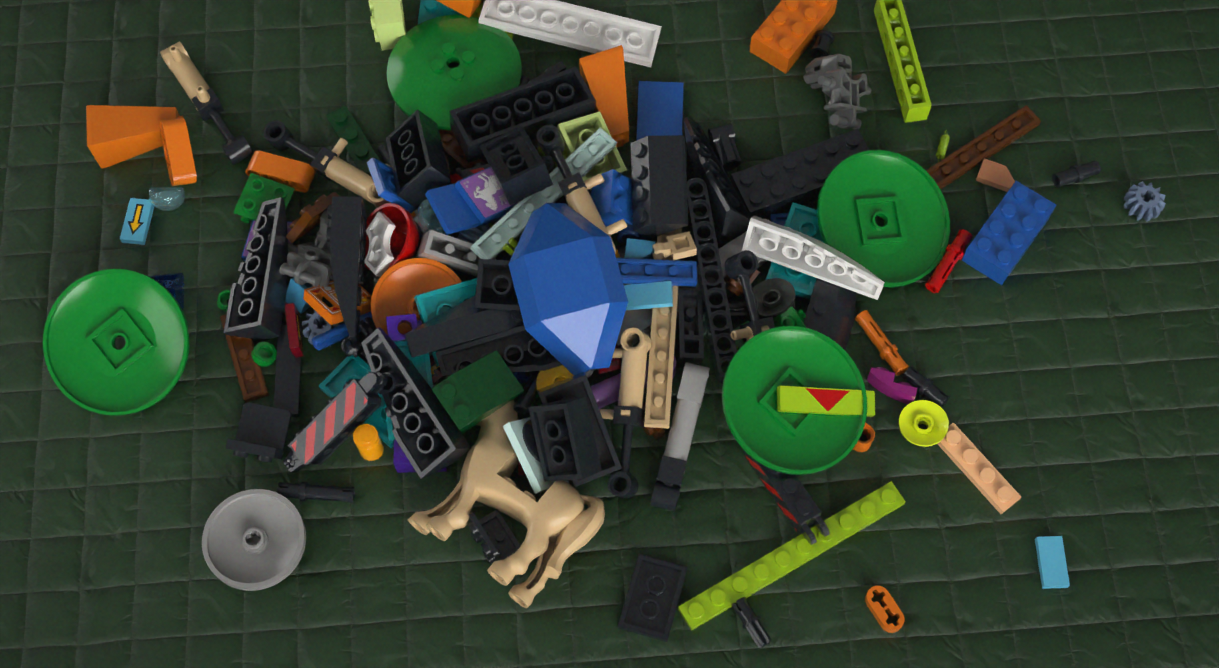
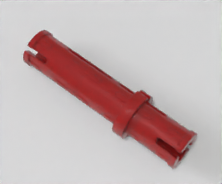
(953, 253)

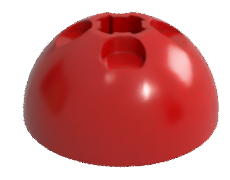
(405, 236)

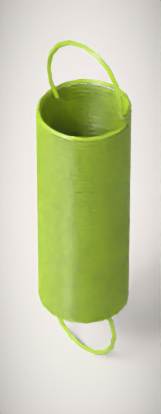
(942, 147)

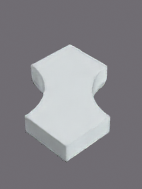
(379, 251)

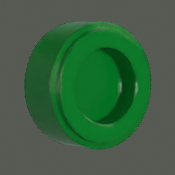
(264, 354)

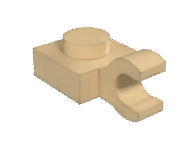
(676, 245)

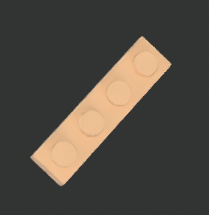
(978, 469)

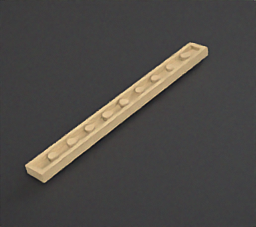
(661, 359)

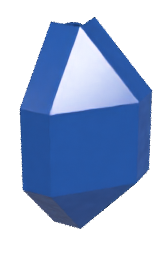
(569, 287)

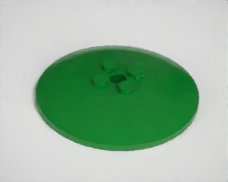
(420, 70)
(906, 200)
(83, 349)
(786, 439)

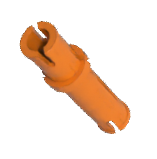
(887, 350)

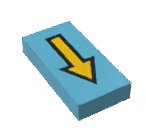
(137, 221)

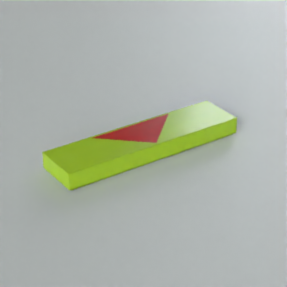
(824, 401)

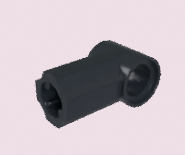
(723, 140)

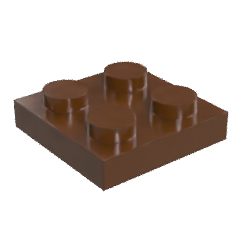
(309, 218)

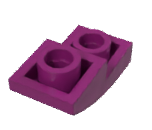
(883, 381)

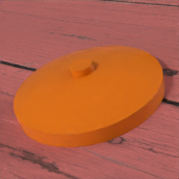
(401, 283)

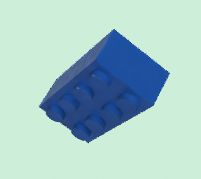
(1008, 232)

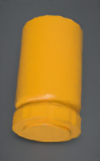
(368, 442)

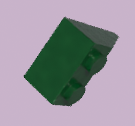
(477, 391)

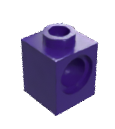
(394, 321)

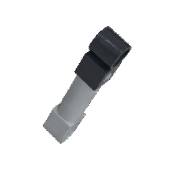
(680, 437)

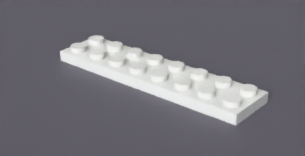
(574, 27)

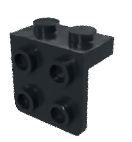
(261, 432)
(495, 535)

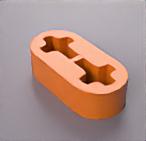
(879, 611)

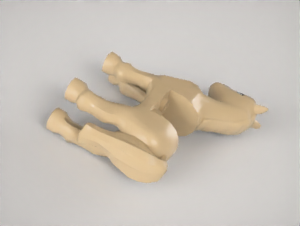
(554, 524)

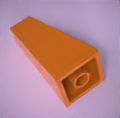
(606, 80)
(124, 131)

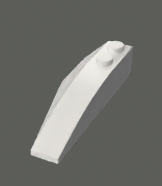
(809, 256)

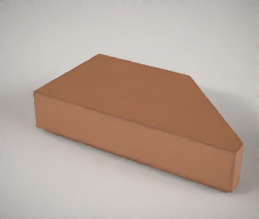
(995, 175)

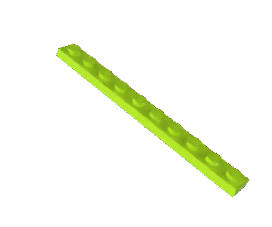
(790, 556)

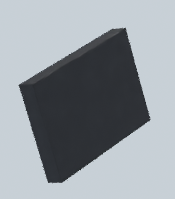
(652, 597)

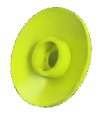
(924, 413)

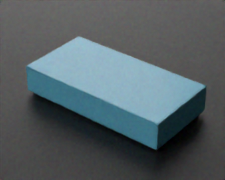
(649, 295)
(1052, 562)

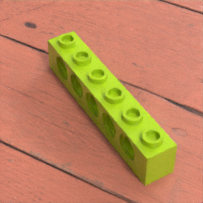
(902, 60)

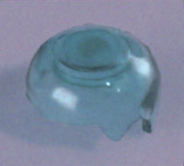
(167, 197)
(427, 218)

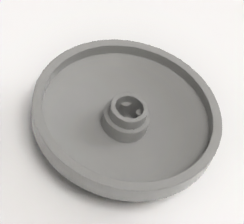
(254, 539)

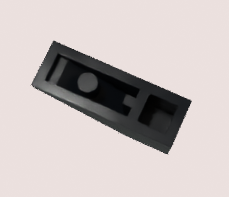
(689, 328)

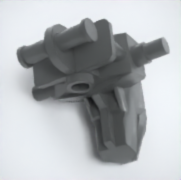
(836, 78)
(311, 260)

